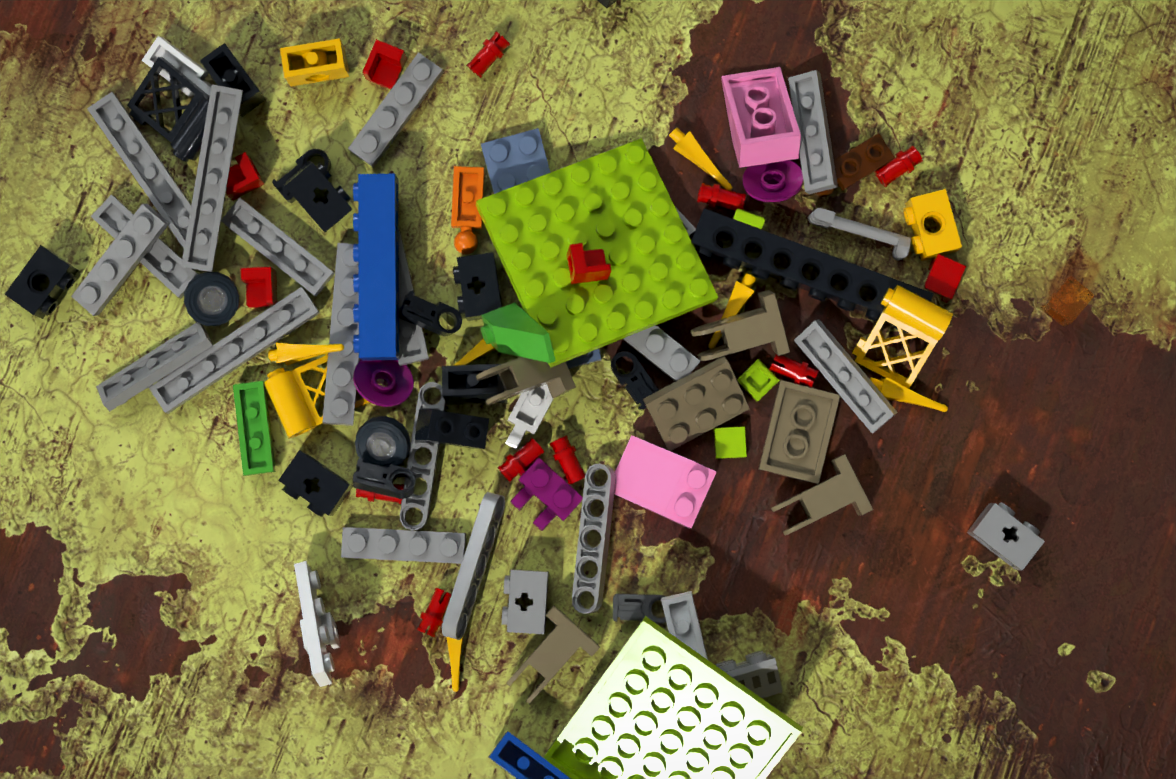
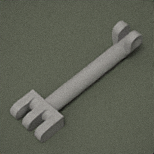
(826, 218)

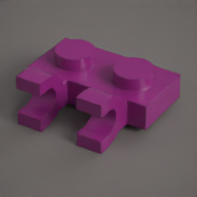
(550, 490)

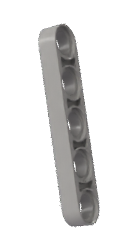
(426, 471)
(584, 551)
(473, 566)

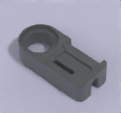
(635, 607)

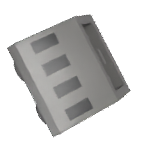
(757, 673)

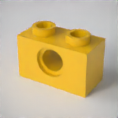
(314, 62)
(937, 208)

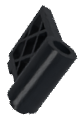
(189, 127)

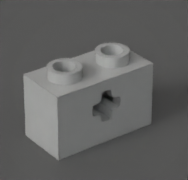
(988, 531)
(534, 618)

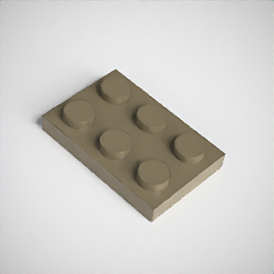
(696, 403)
(799, 432)

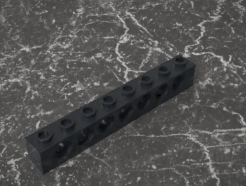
(798, 256)

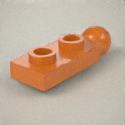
(467, 189)

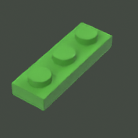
(254, 428)

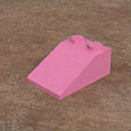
(761, 117)
(662, 481)

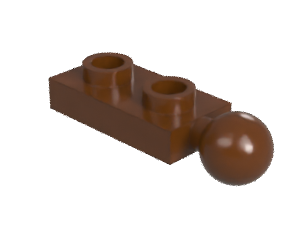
(860, 163)

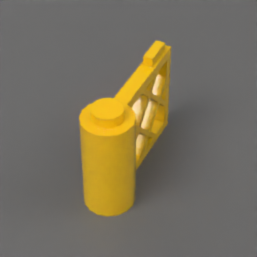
(910, 314)
(293, 400)

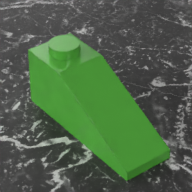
(517, 334)

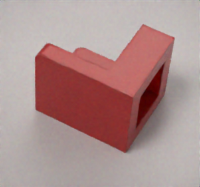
(384, 64)
(243, 177)
(587, 265)
(944, 277)
(260, 286)

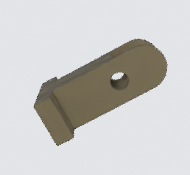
(747, 330)
(527, 374)
(830, 495)
(556, 649)

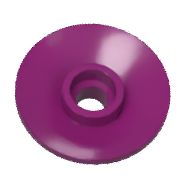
(773, 181)
(395, 378)

